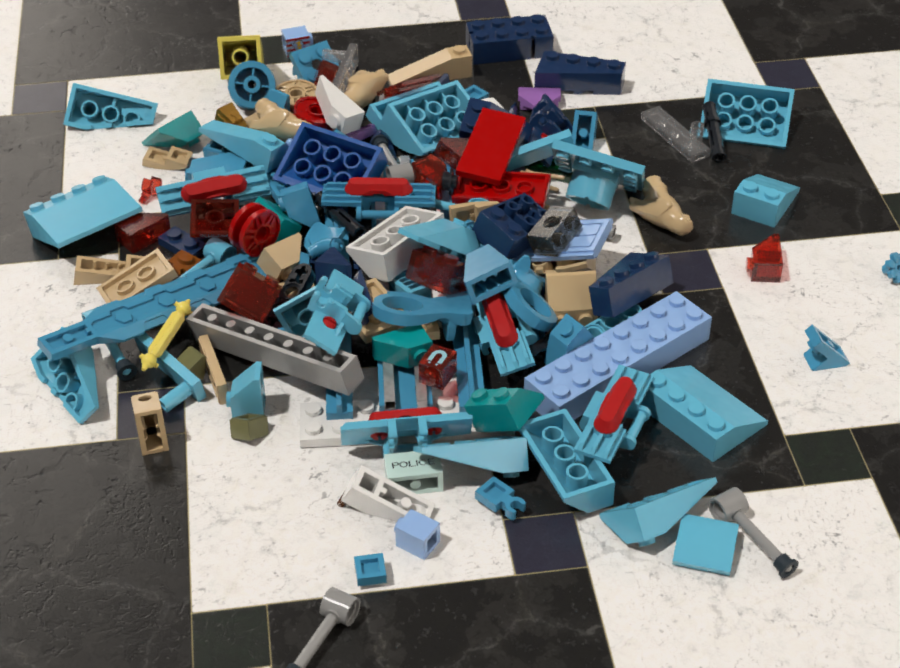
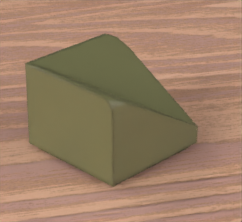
(249, 426)

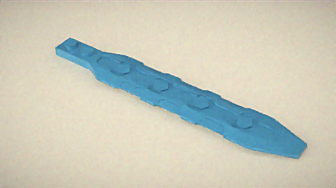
(139, 313)

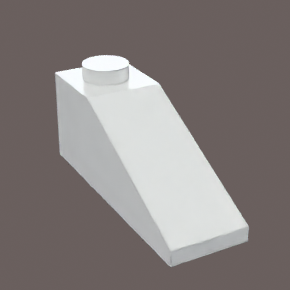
(338, 108)
(382, 497)

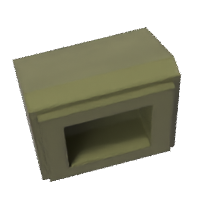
(193, 361)

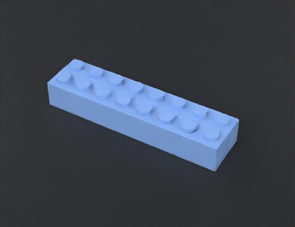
(640, 342)

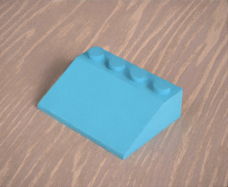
(751, 112)
(80, 211)
(700, 411)

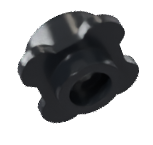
(449, 181)

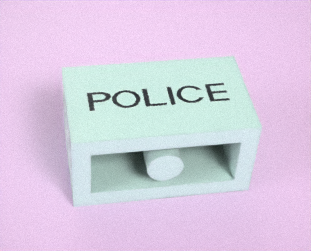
(414, 471)

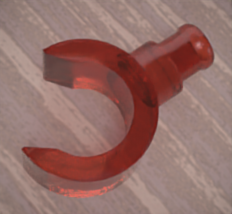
(148, 188)

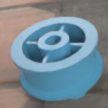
(250, 72)

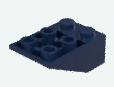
(507, 225)

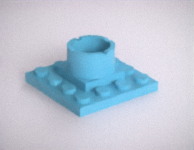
(596, 174)

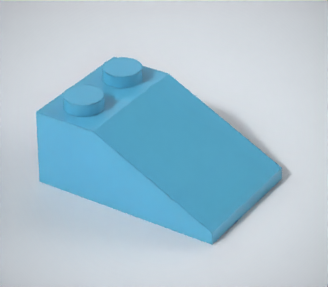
(763, 199)

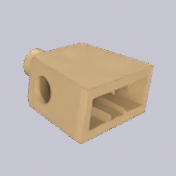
(149, 414)

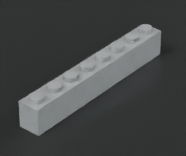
(276, 349)

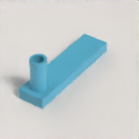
(537, 150)
(187, 382)

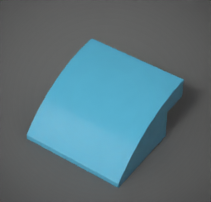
(421, 116)

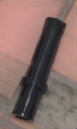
(712, 124)
(341, 217)

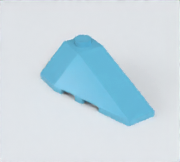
(250, 144)
(656, 513)

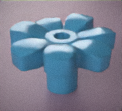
(892, 267)

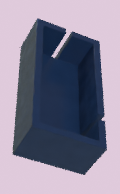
(508, 38)

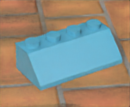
(577, 478)

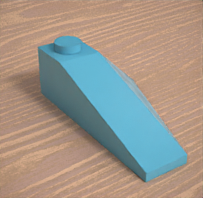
(101, 109)
(444, 236)
(71, 380)
(495, 454)

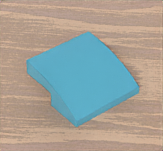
(705, 544)

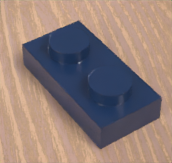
(177, 239)

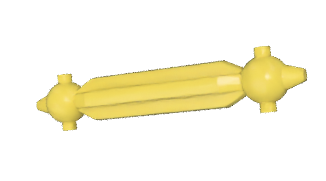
(165, 335)

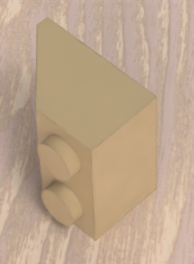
(570, 294)

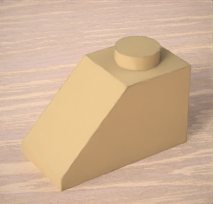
(281, 257)

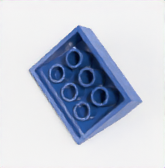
(326, 157)

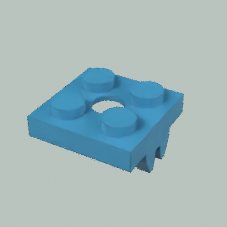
(303, 59)

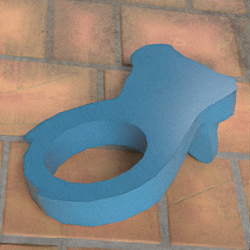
(528, 290)
(449, 310)

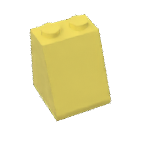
(236, 50)

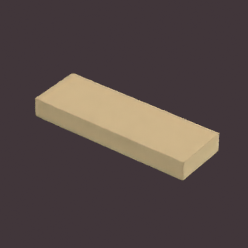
(213, 369)

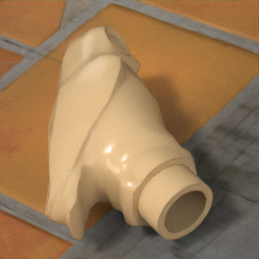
(364, 85)
(275, 120)
(661, 208)

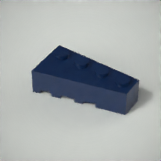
(580, 74)
(630, 283)

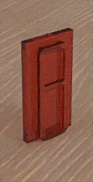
(408, 85)

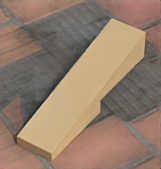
(99, 270)

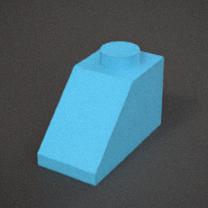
(247, 392)

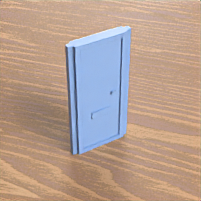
(584, 245)

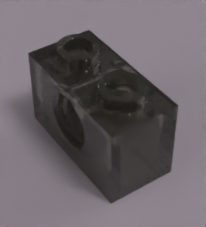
(554, 231)

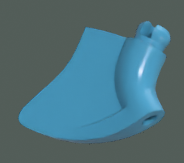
(322, 237)

